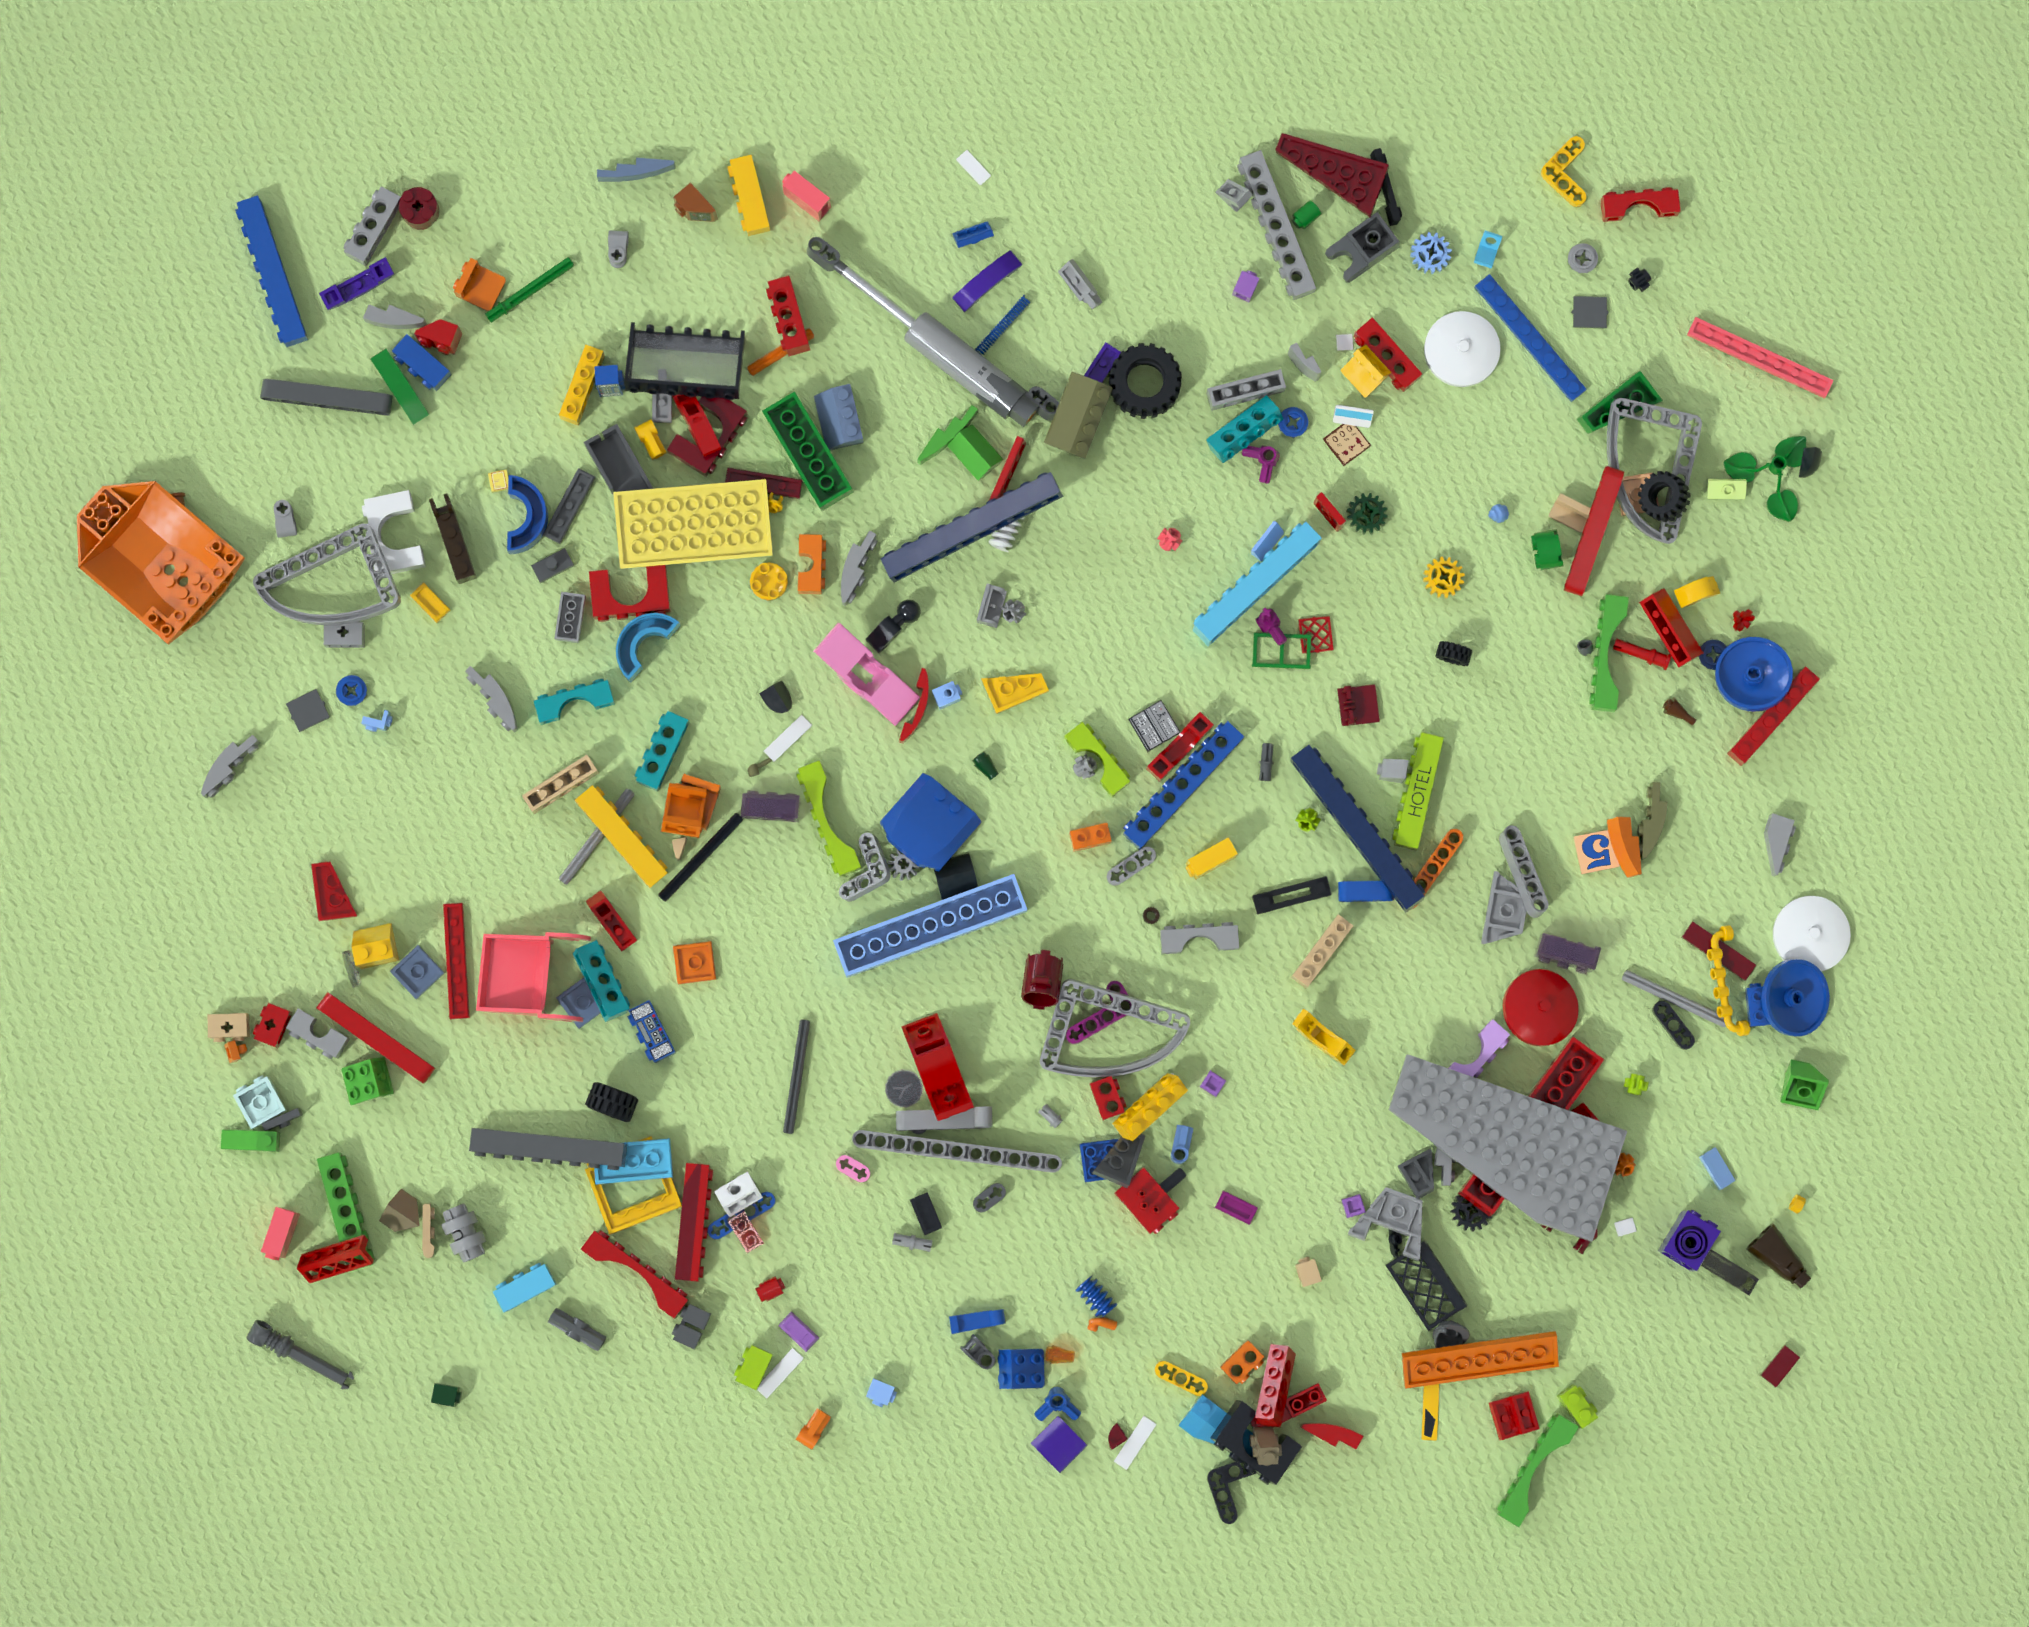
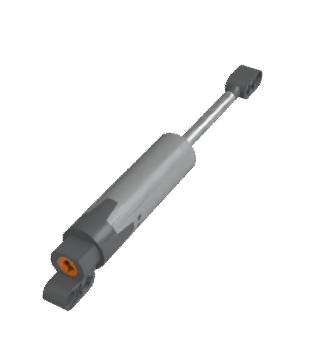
(948, 350)

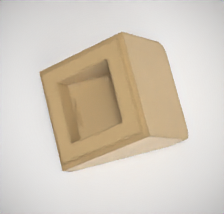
(679, 846)

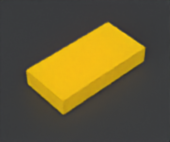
(430, 602)

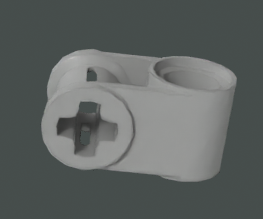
(617, 246)
(284, 523)

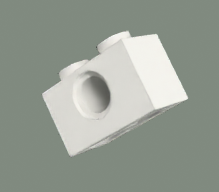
(738, 1194)

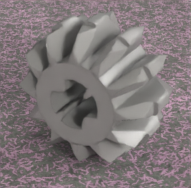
(897, 868)

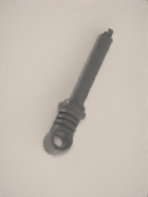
(262, 1334)

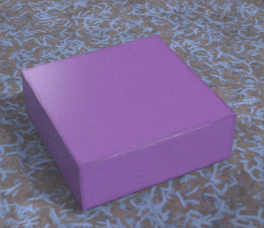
(1213, 1083)
(1353, 1206)

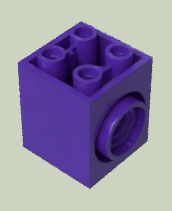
(1702, 1237)

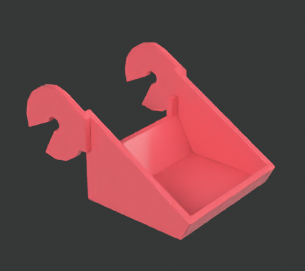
(516, 974)

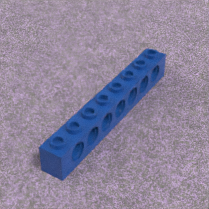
(1225, 731)

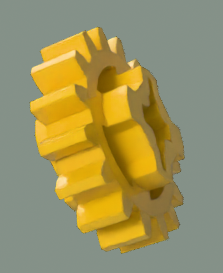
(1439, 569)

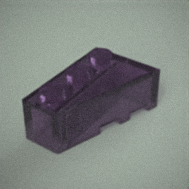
(771, 806)

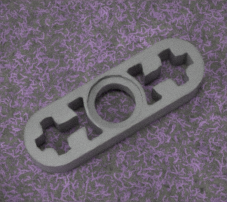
(1146, 862)

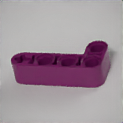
(1097, 1018)

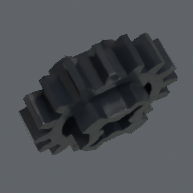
(1467, 1220)

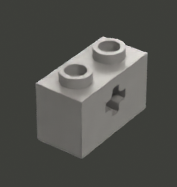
(353, 639)

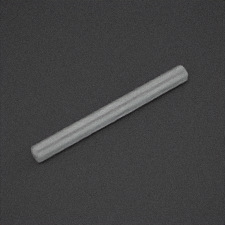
(593, 841)
(1673, 997)

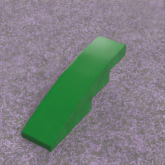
(399, 386)

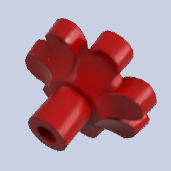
(1742, 619)

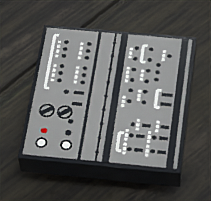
(1154, 726)

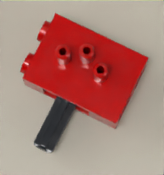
(1149, 1200)

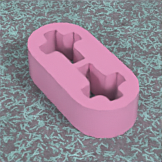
(850, 1172)

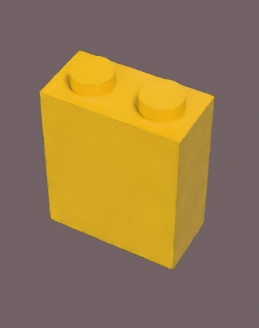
(1211, 859)

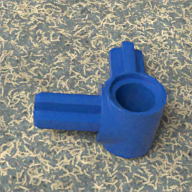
(1063, 1404)

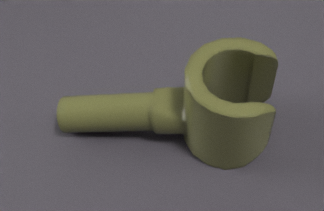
(753, 769)

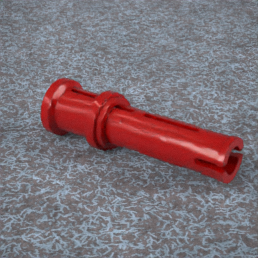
(1650, 656)

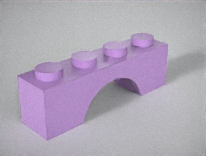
(1491, 1038)

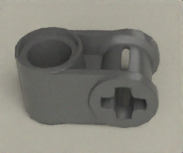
(977, 1352)

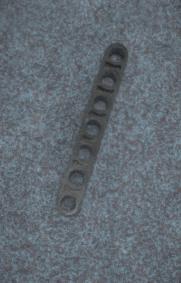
(326, 397)

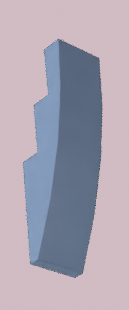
(643, 169)

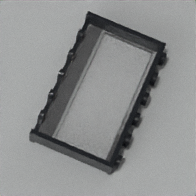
(684, 363)

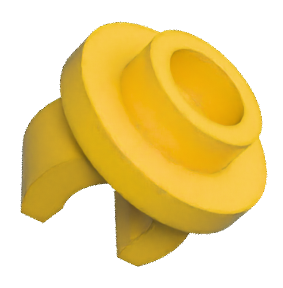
(774, 505)

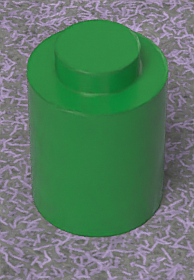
(1306, 215)

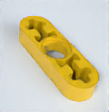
(1170, 1367)

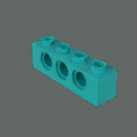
(1244, 429)
(655, 779)
(591, 974)

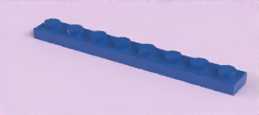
(1530, 338)

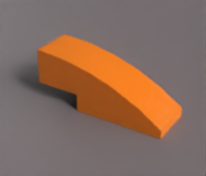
(1625, 845)

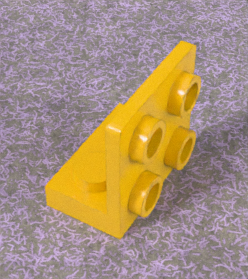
(1365, 371)

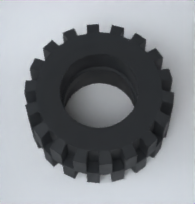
(1674, 506)
(611, 1102)

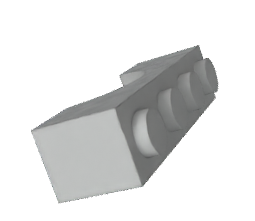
(1223, 936)

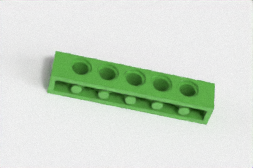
(326, 1166)

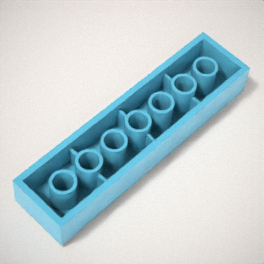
(1255, 585)

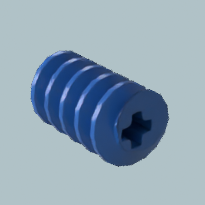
(1096, 1297)

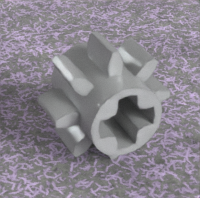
(1013, 611)
(1084, 766)

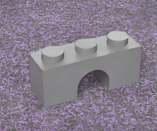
(302, 1026)

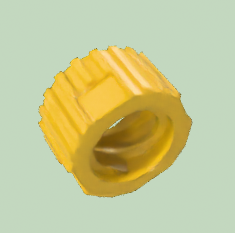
(1797, 1203)

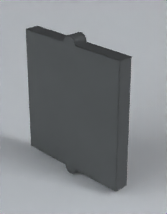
(1589, 312)
(307, 710)

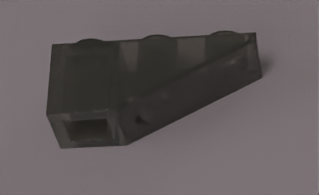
(1729, 1272)

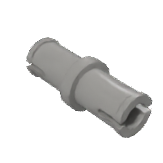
(912, 1242)

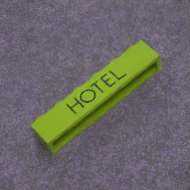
(1418, 791)

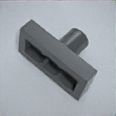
(552, 565)

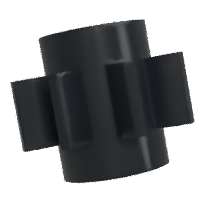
(1639, 279)

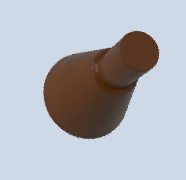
(1675, 709)

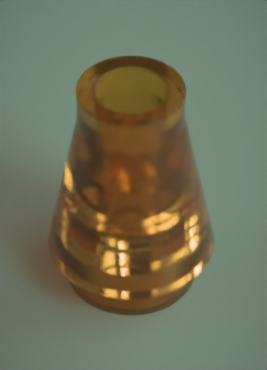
(1058, 1355)

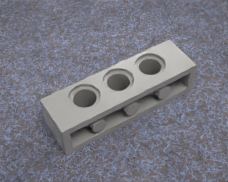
(363, 253)
(1246, 390)

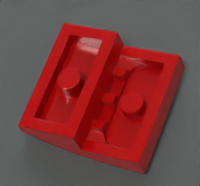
(1514, 1415)

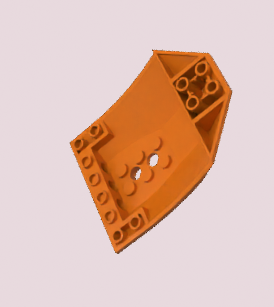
(131, 537)

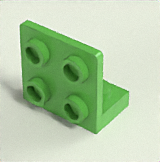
(367, 1080)

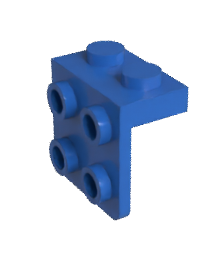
(1021, 1368)

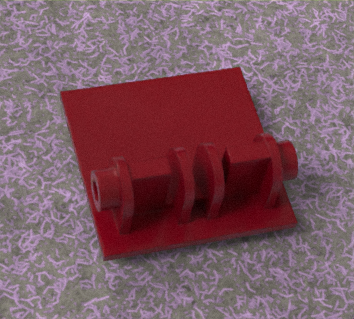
(1358, 705)

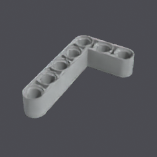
(925, 1119)

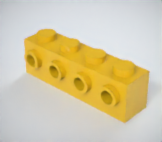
(1150, 1106)

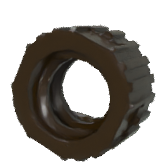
(1150, 910)

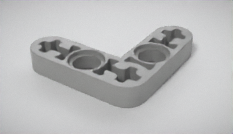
(872, 874)

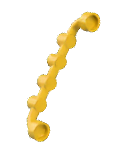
(1724, 1011)

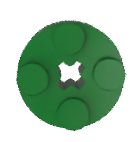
(1548, 550)

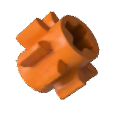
(1625, 1165)

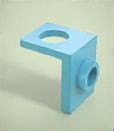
(1486, 251)

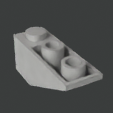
(1776, 838)

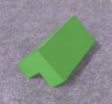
(975, 452)

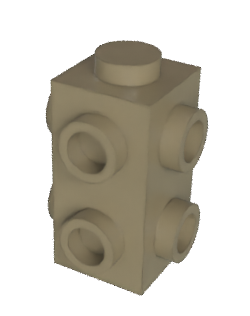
(1265, 1445)

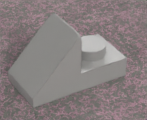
(1233, 194)

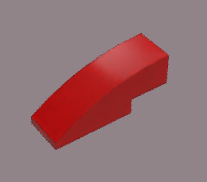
(1333, 1434)

